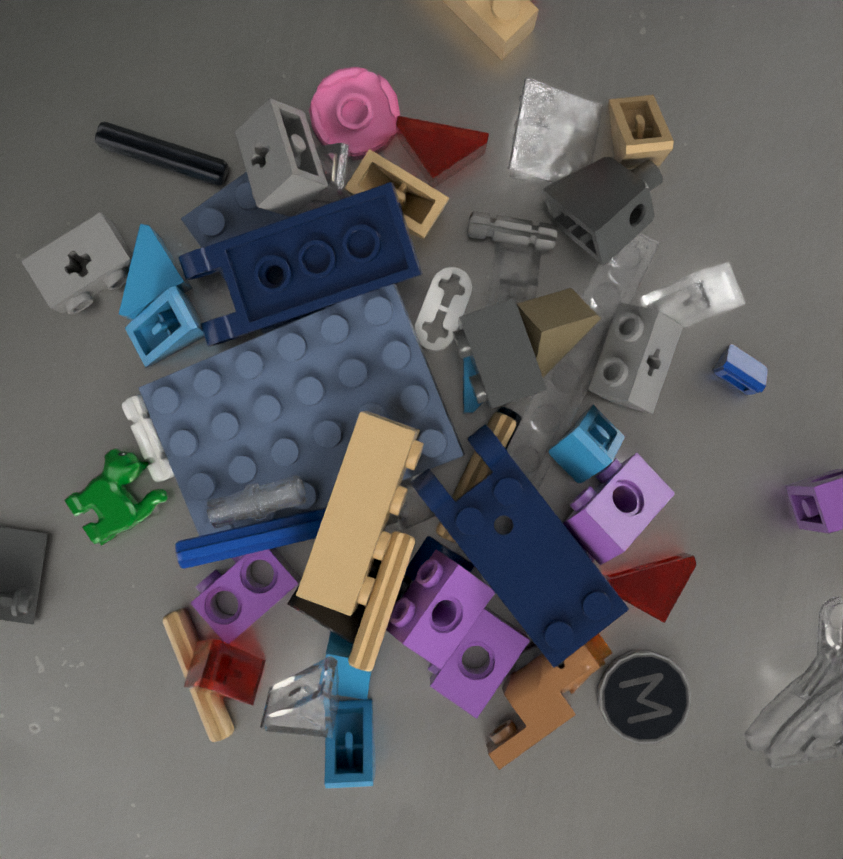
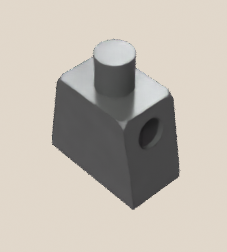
(604, 205)

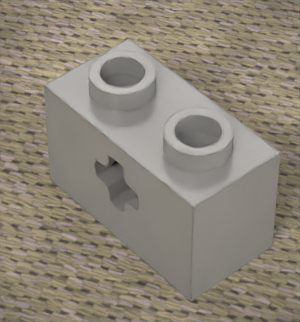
(280, 158)
(58, 265)
(635, 357)

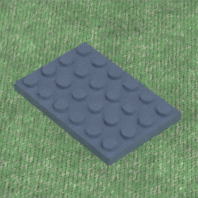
(293, 403)

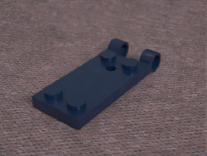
(324, 260)
(535, 565)

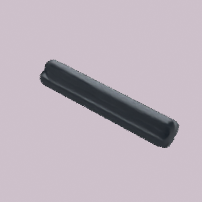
(161, 153)

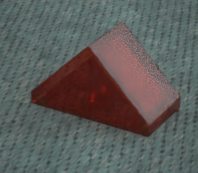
(439, 148)
(654, 585)
(224, 671)

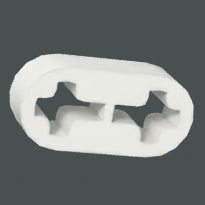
(432, 306)

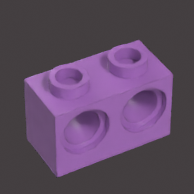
(252, 597)

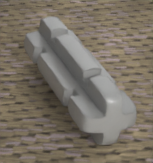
(512, 230)

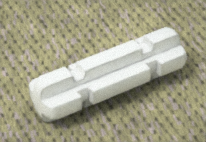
(147, 438)

